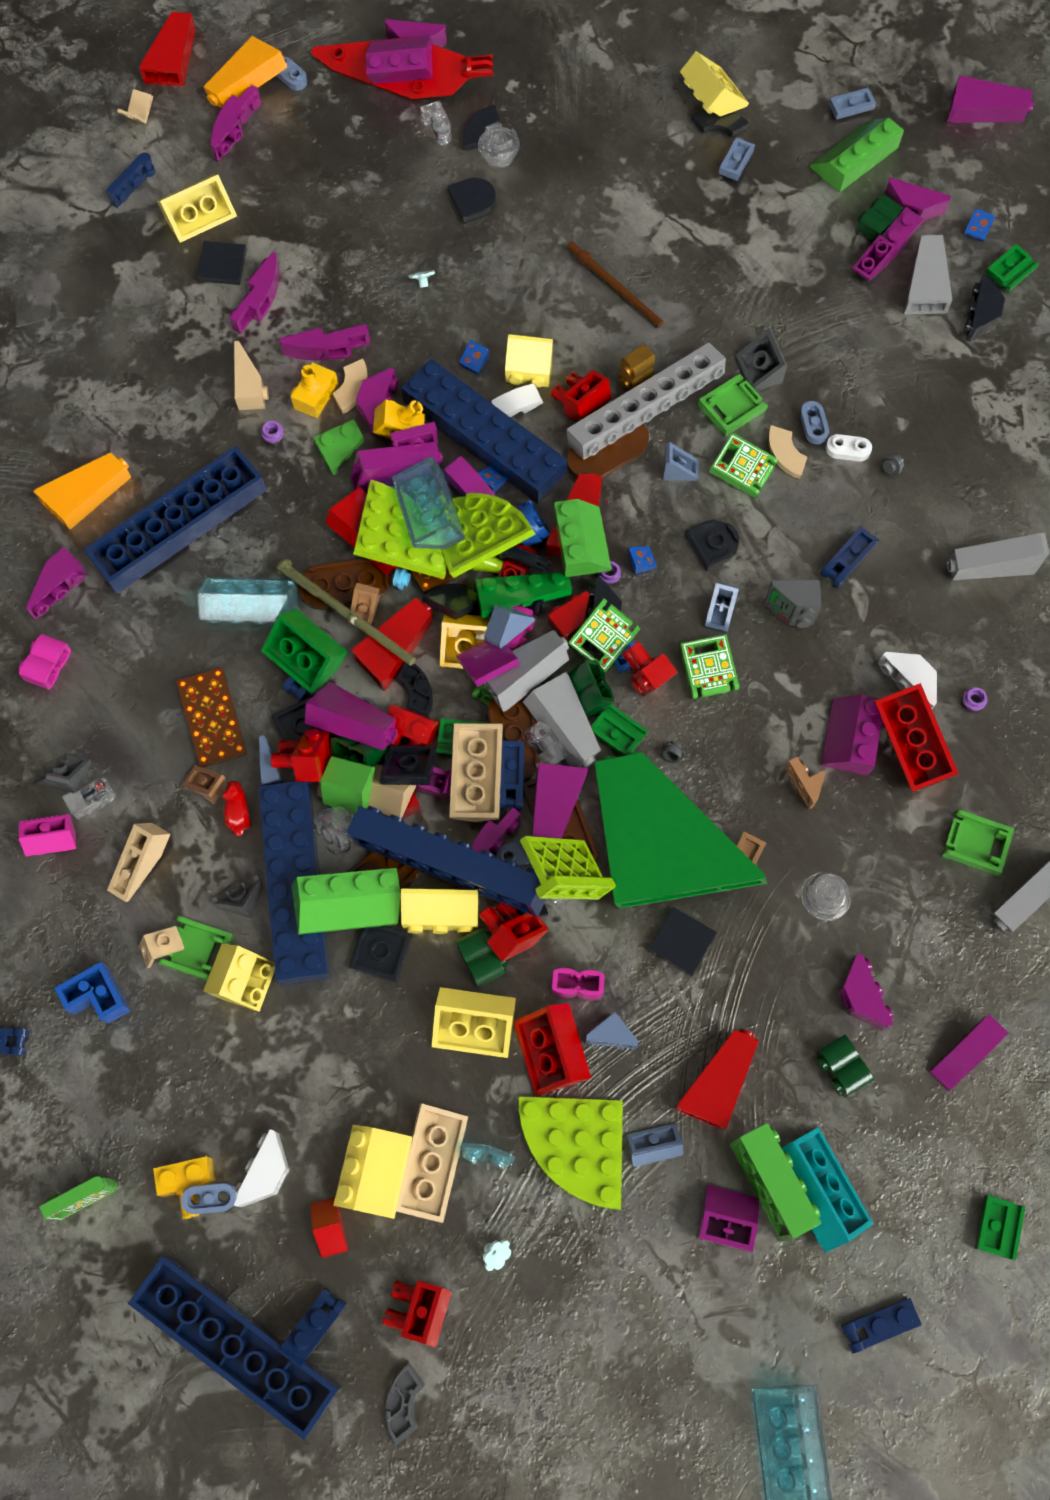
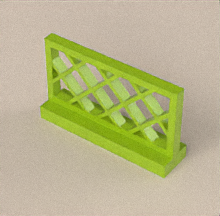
(571, 885)

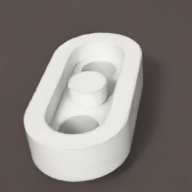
(849, 447)

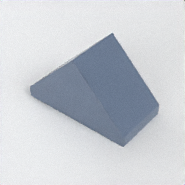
(679, 464)
(721, 606)
(506, 625)
(613, 1034)

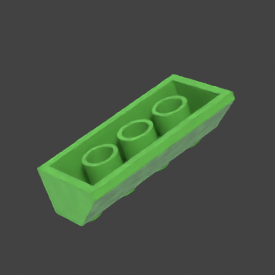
(858, 152)
(346, 900)
(775, 1183)

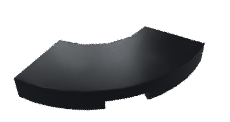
(730, 123)
(477, 125)
(417, 687)

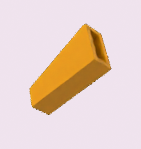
(251, 64)
(83, 489)

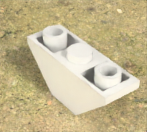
(909, 671)
(264, 1171)

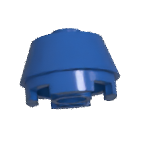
(538, 525)

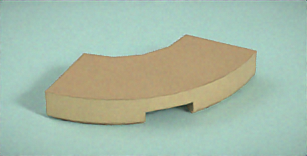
(347, 393)
(782, 448)

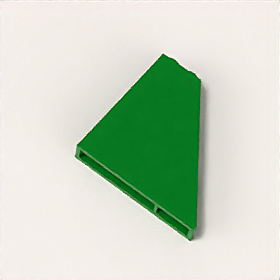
(661, 840)

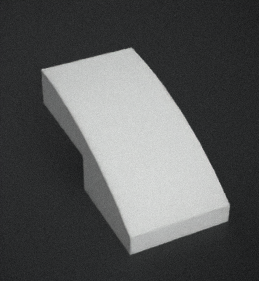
(519, 399)

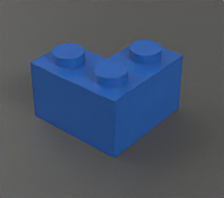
(96, 988)

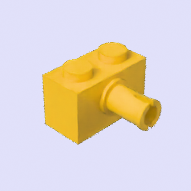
(314, 389)
(392, 417)
(178, 1177)

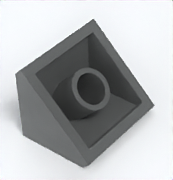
(763, 361)

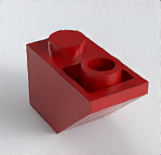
(568, 618)

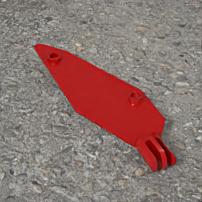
(448, 68)

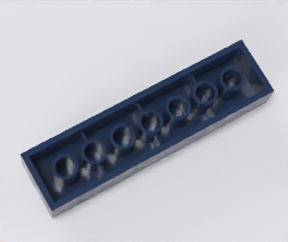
(485, 430)
(175, 519)
(289, 854)
(446, 859)
(234, 1346)

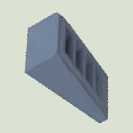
(267, 774)

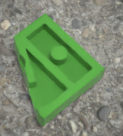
(339, 444)

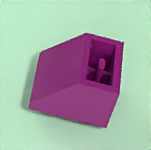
(729, 1218)

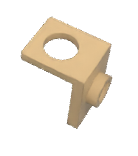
(138, 106)
(160, 944)

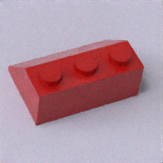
(552, 1049)

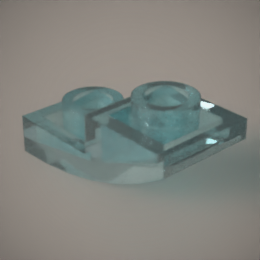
(479, 1152)

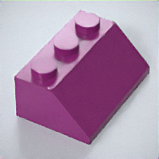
(399, 60)
(852, 734)

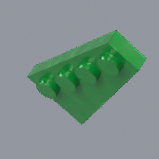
(520, 590)

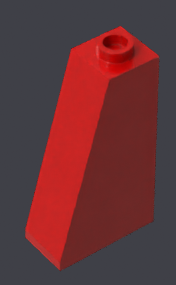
(170, 52)
(586, 489)
(345, 521)
(404, 629)
(720, 1083)

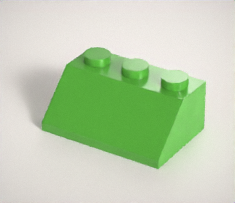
(581, 538)

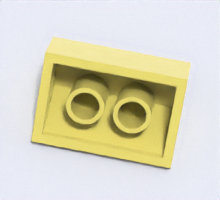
(712, 86)
(197, 207)
(440, 910)
(473, 1022)
(373, 1171)

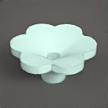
(422, 277)
(496, 1254)

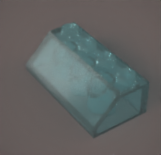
(428, 506)
(246, 599)
(791, 1443)

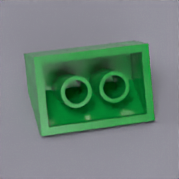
(303, 650)

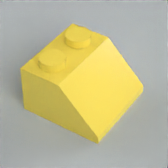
(528, 360)

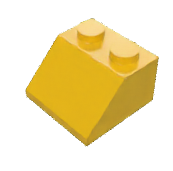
(460, 636)

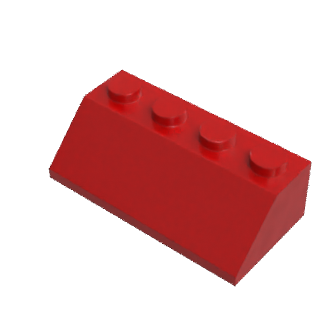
(916, 737)

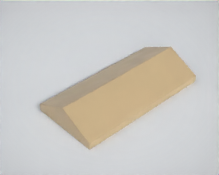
(476, 772)
(386, 798)
(431, 1163)

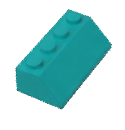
(829, 1188)

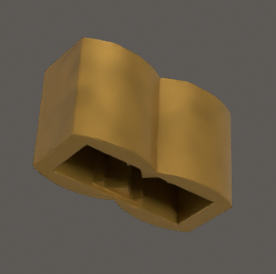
(636, 367)

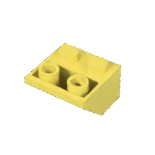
(240, 977)

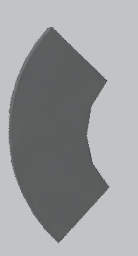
(400, 1403)

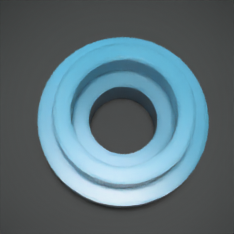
(401, 578)

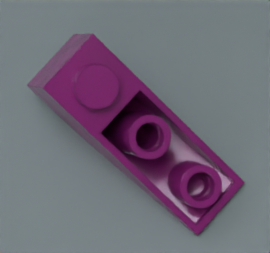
(56, 579)

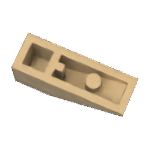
(249, 387)
(138, 858)

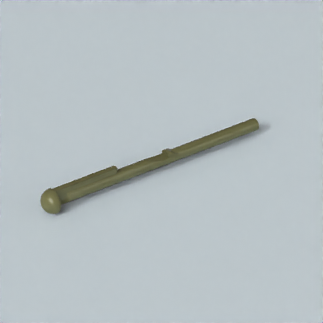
(284, 568)

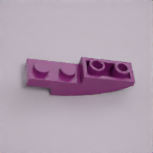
(228, 124)
(888, 245)
(263, 289)
(331, 346)
(492, 835)

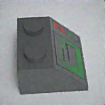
(795, 601)

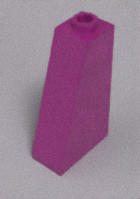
(988, 102)
(387, 462)
(350, 717)
(555, 798)

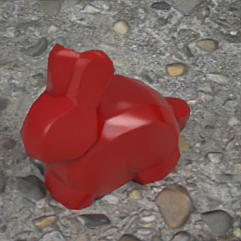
(236, 808)

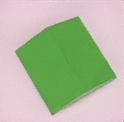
(346, 783)

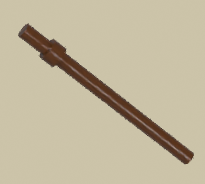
(585, 258)

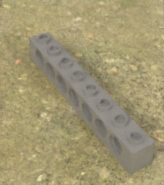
(646, 401)

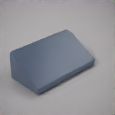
(654, 1144)

